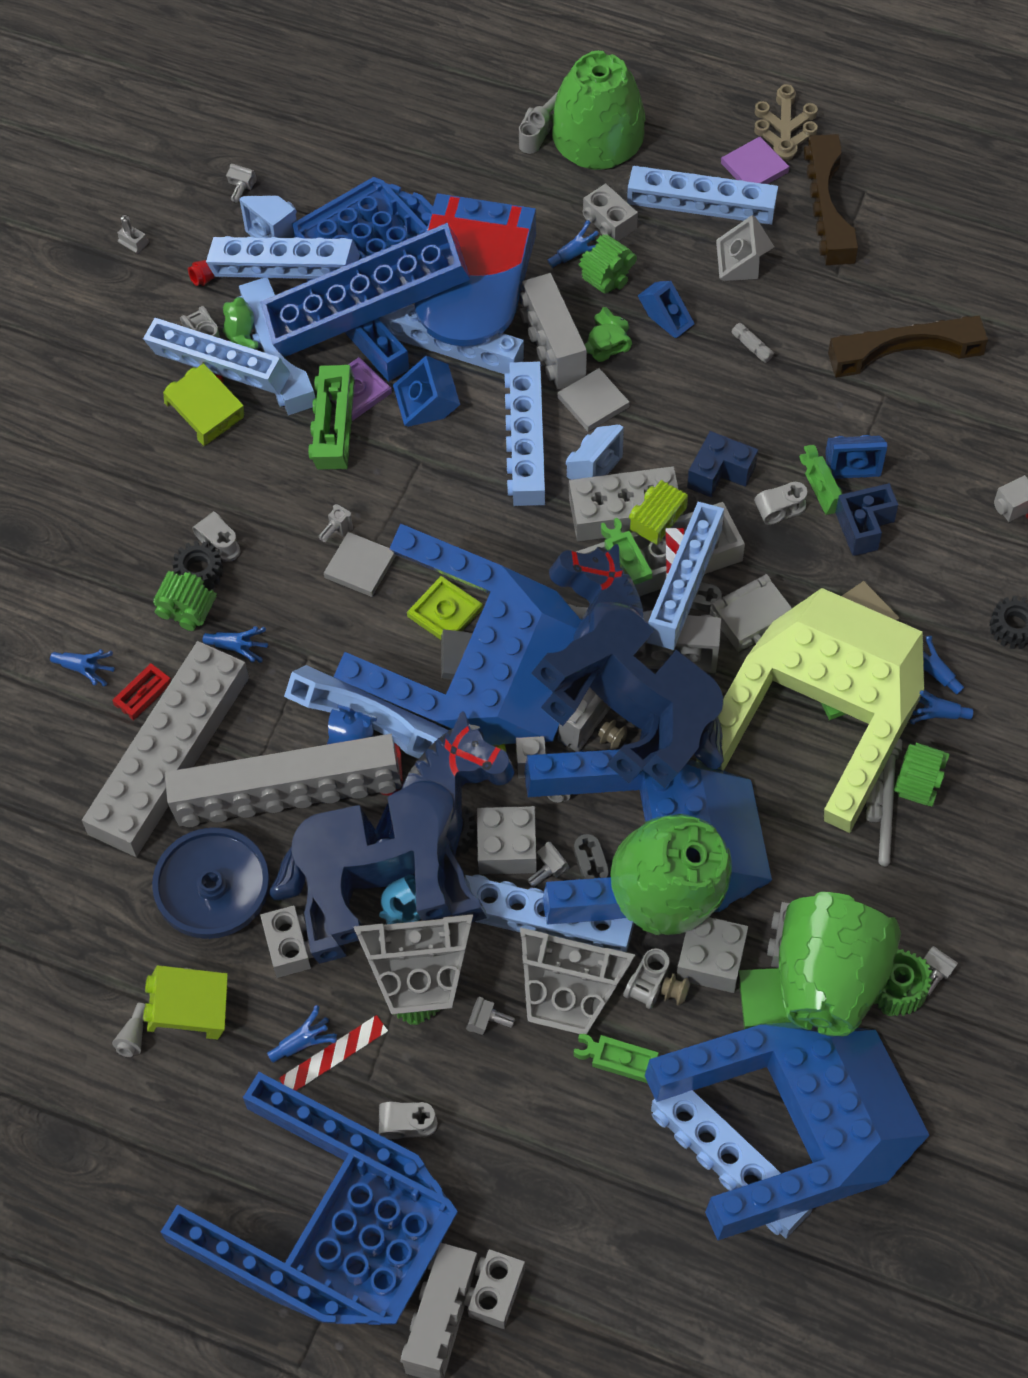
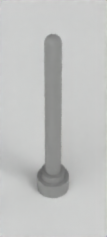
(540, 115)
(887, 812)

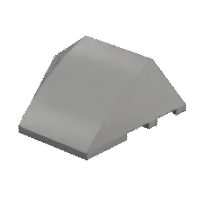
(417, 961)
(568, 980)

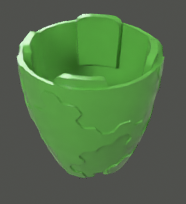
(598, 113)
(659, 883)
(834, 961)

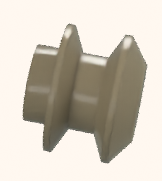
(612, 734)
(675, 989)

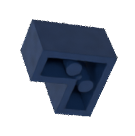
(720, 459)
(862, 514)

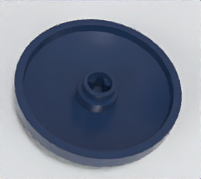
(211, 883)

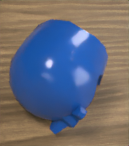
(349, 725)

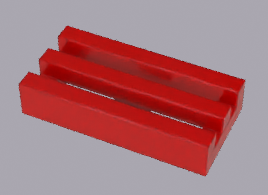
(145, 695)

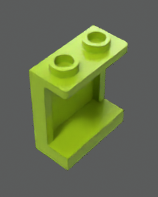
(204, 403)
(186, 1000)

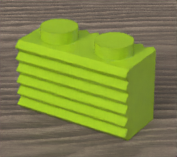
(659, 511)

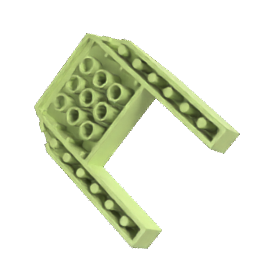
(846, 661)

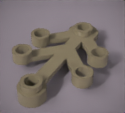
(784, 146)

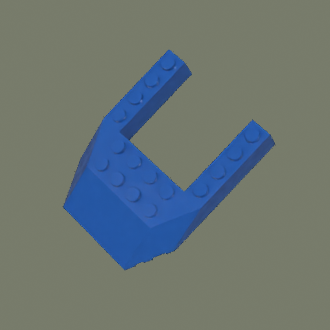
(375, 219)
(509, 641)
(695, 791)
(840, 1100)
(364, 1238)

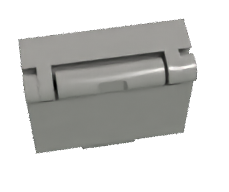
(749, 611)
(583, 721)

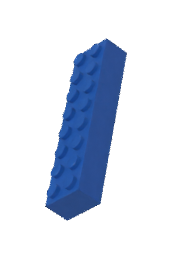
(365, 290)

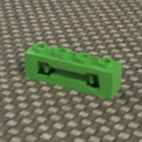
(325, 450)

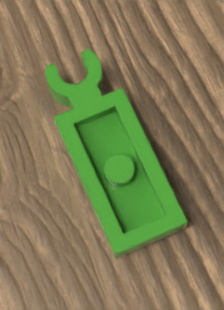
(821, 479)
(629, 552)
(616, 1056)

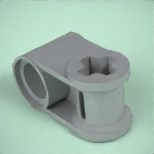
(531, 137)
(200, 322)
(779, 502)
(219, 534)
(645, 982)
(401, 1120)

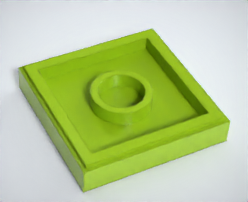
(444, 608)

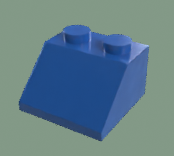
(426, 392)
(856, 456)

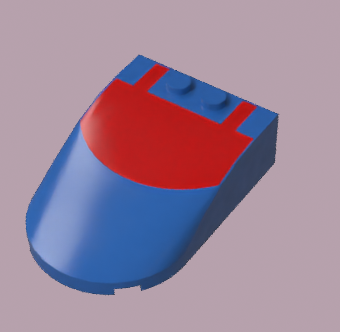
(497, 252)

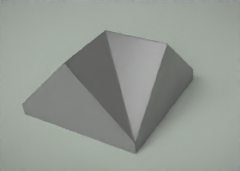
(741, 249)

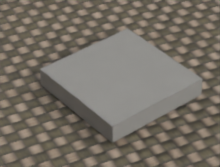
(593, 399)
(359, 564)

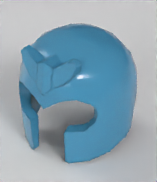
(400, 901)

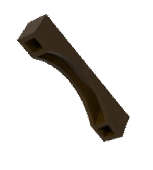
(837, 236)
(955, 337)

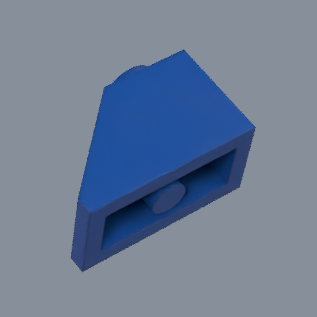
(666, 308)

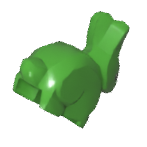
(239, 323)
(608, 337)

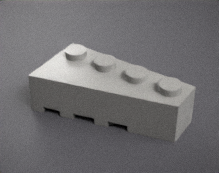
(439, 1312)

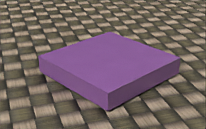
(755, 163)
(368, 388)

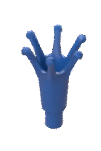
(574, 247)
(237, 642)
(84, 664)
(939, 670)
(939, 708)
(302, 1038)

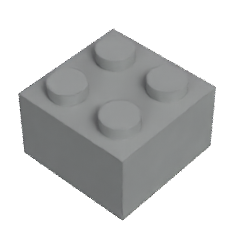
(506, 840)
(713, 954)

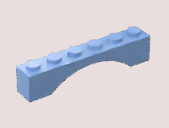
(297, 391)
(325, 693)

